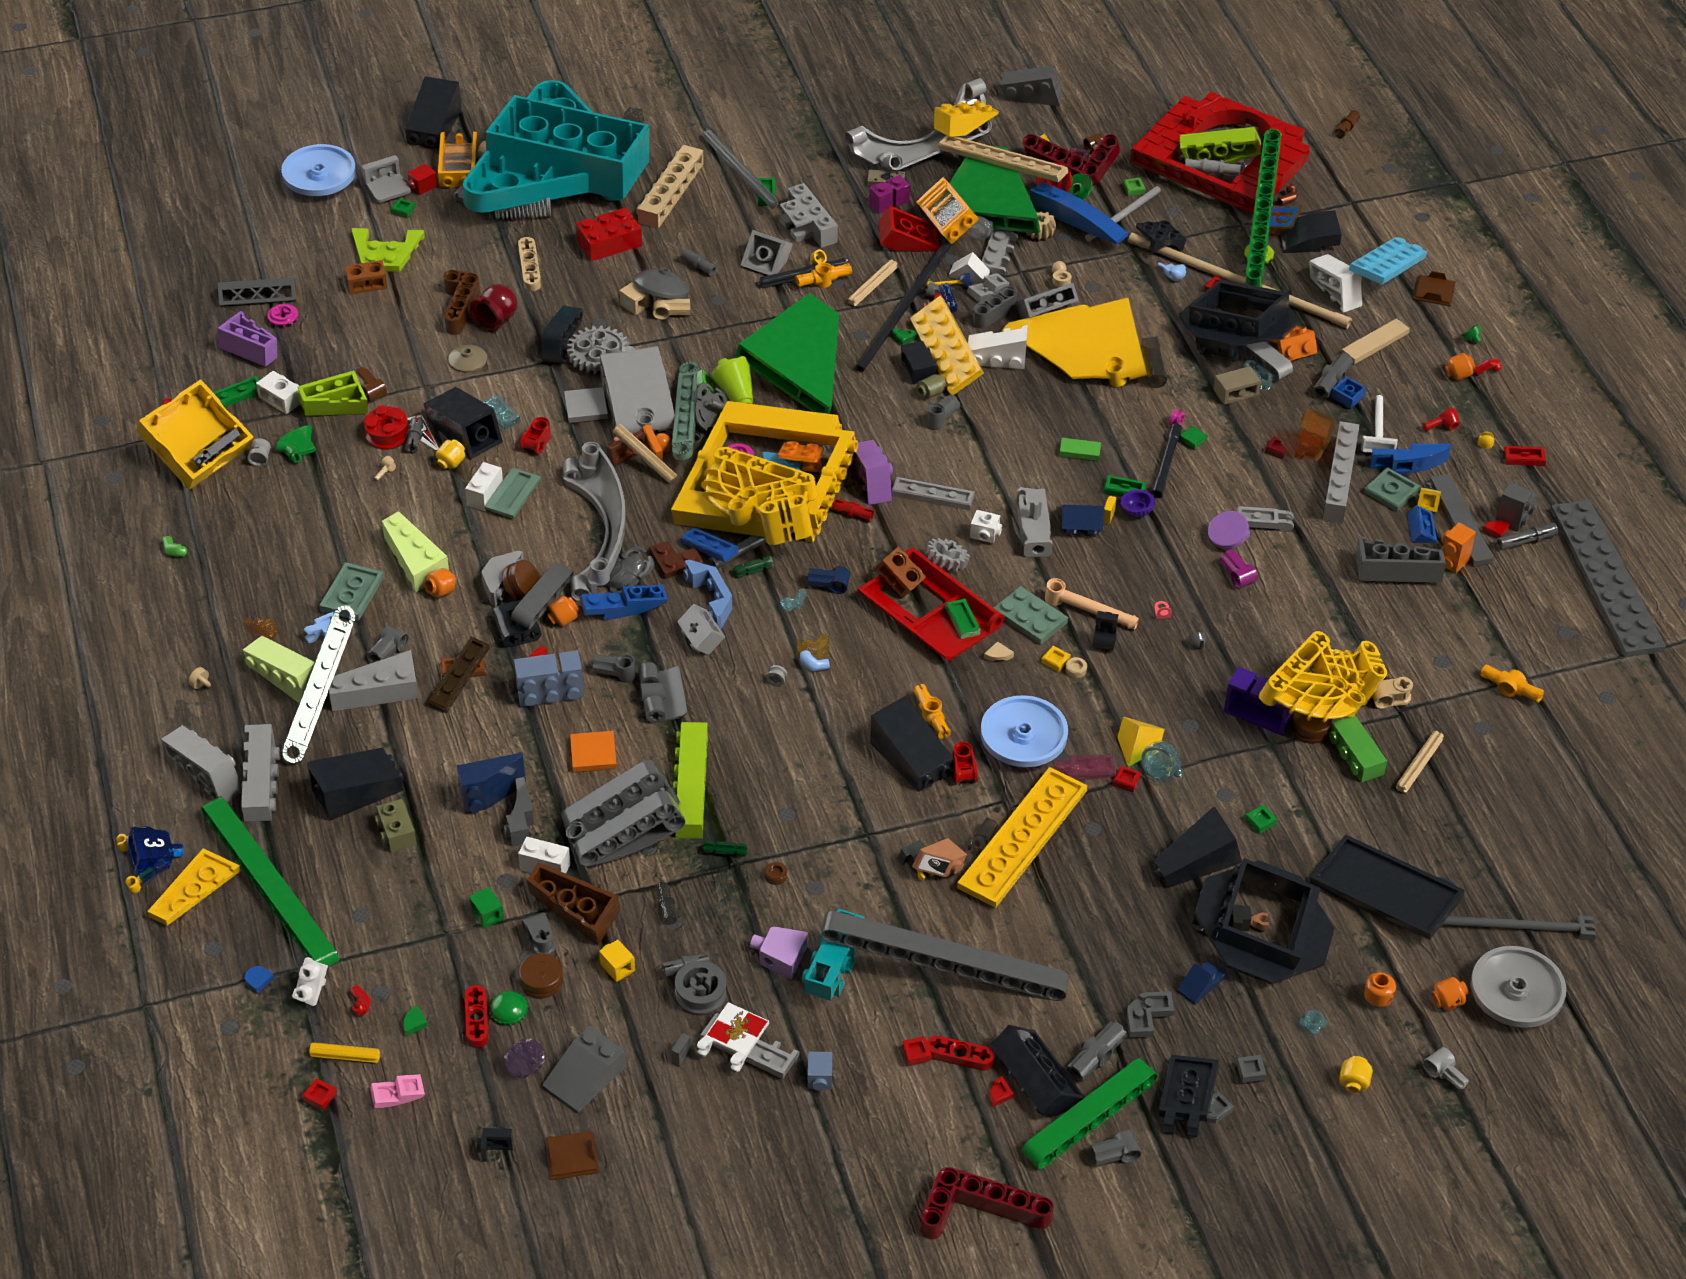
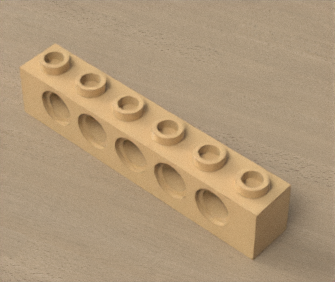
(670, 186)

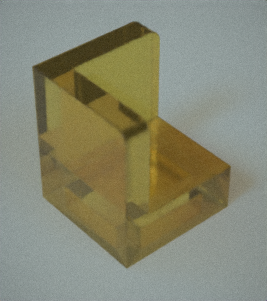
(818, 649)

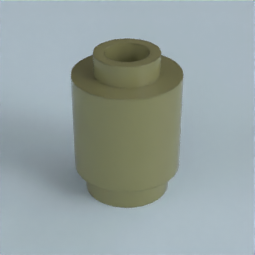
(931, 386)

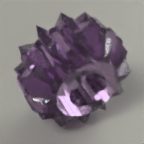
(524, 1058)

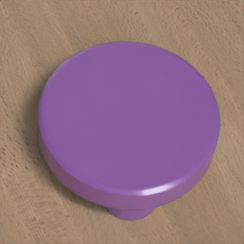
(1228, 530)

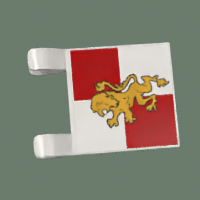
(735, 1031)

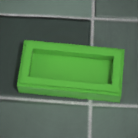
(1080, 449)

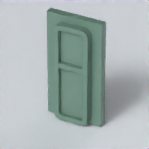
(512, 493)

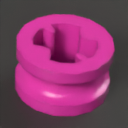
(1177, 417)

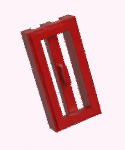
(1524, 456)

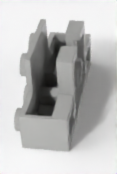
(808, 217)

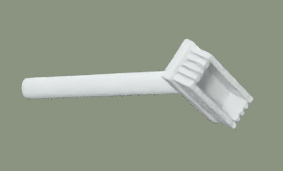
(1378, 441)

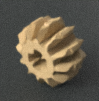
(1047, 226)

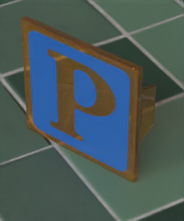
(1283, 218)

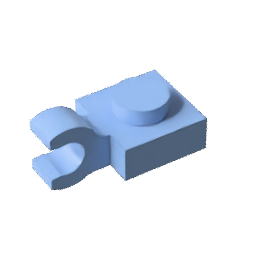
(320, 627)

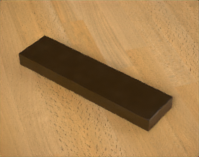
(458, 674)

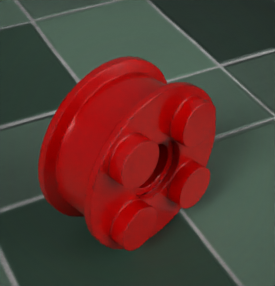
(386, 427)

